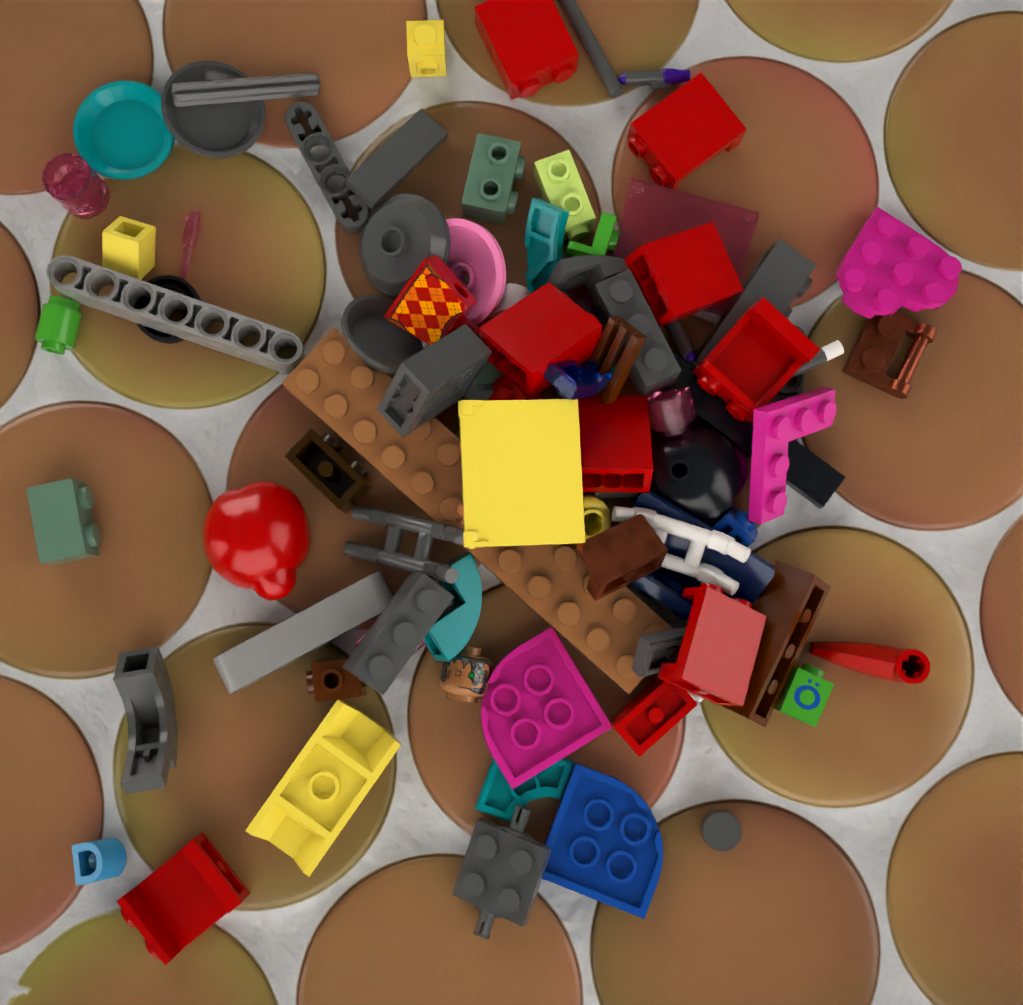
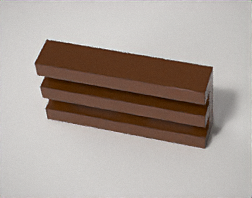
(608, 353)

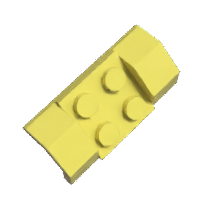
(325, 785)

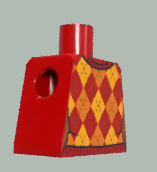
(432, 303)

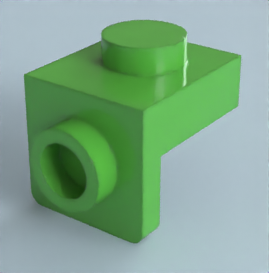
(604, 240)

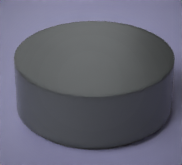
(721, 830)

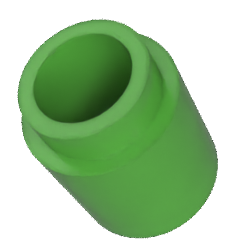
(58, 325)

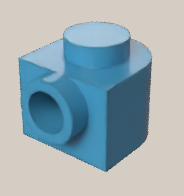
(106, 860)

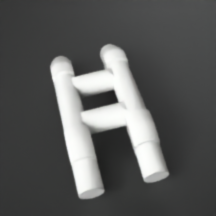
(699, 539)

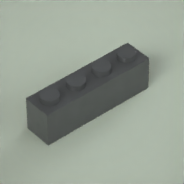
(776, 277)

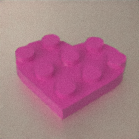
(895, 268)

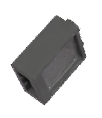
(433, 380)

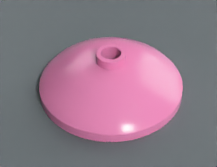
(479, 254)

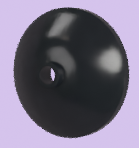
(711, 471)

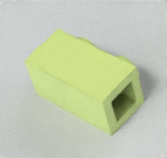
(562, 186)

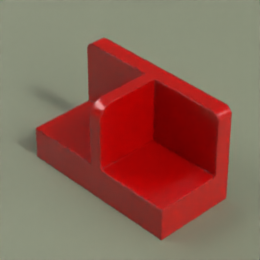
(651, 714)

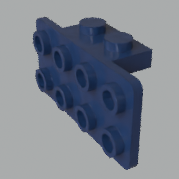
(668, 586)

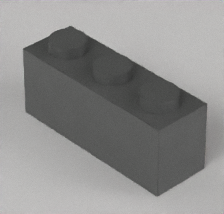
(655, 363)
(398, 632)

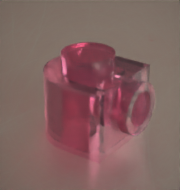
(671, 411)

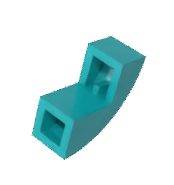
(460, 619)

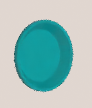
(122, 130)

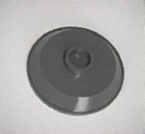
(212, 129)
(399, 238)
(374, 337)

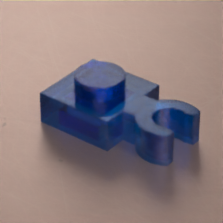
(576, 381)

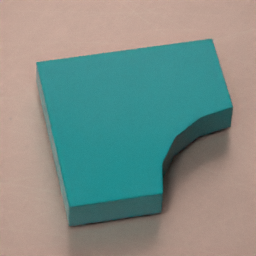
(500, 800)

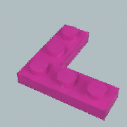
(772, 430)

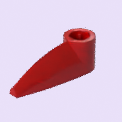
(875, 660)

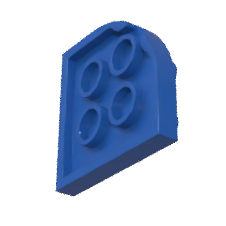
(605, 842)

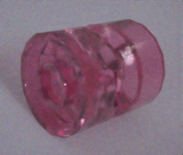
(75, 185)

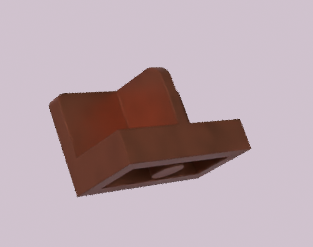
(621, 555)

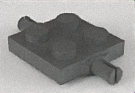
(502, 871)

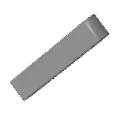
(303, 632)

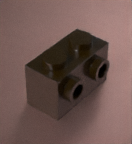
(323, 466)

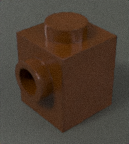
(332, 682)

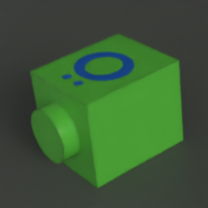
(805, 694)

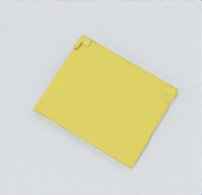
(521, 472)

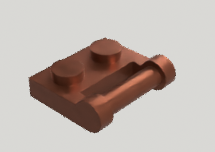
(878, 346)

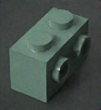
(491, 179)

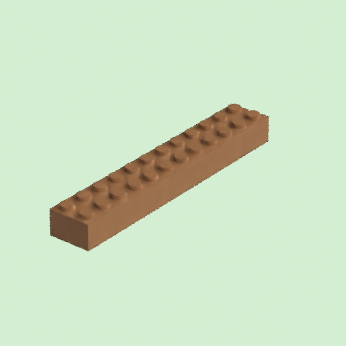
(428, 472)

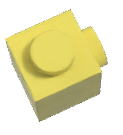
(426, 48)
(129, 247)

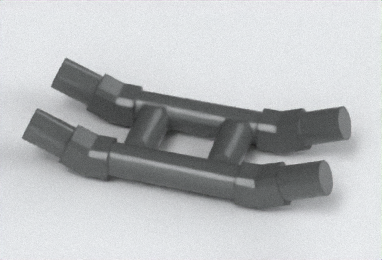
(390, 553)

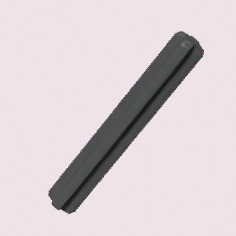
(245, 89)

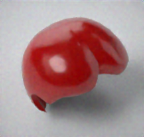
(257, 538)

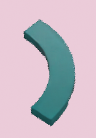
(545, 244)

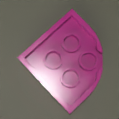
(538, 709)

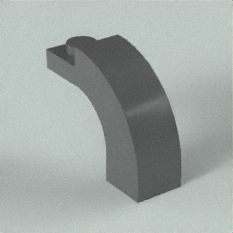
(150, 719)

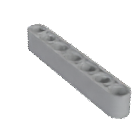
(164, 303)

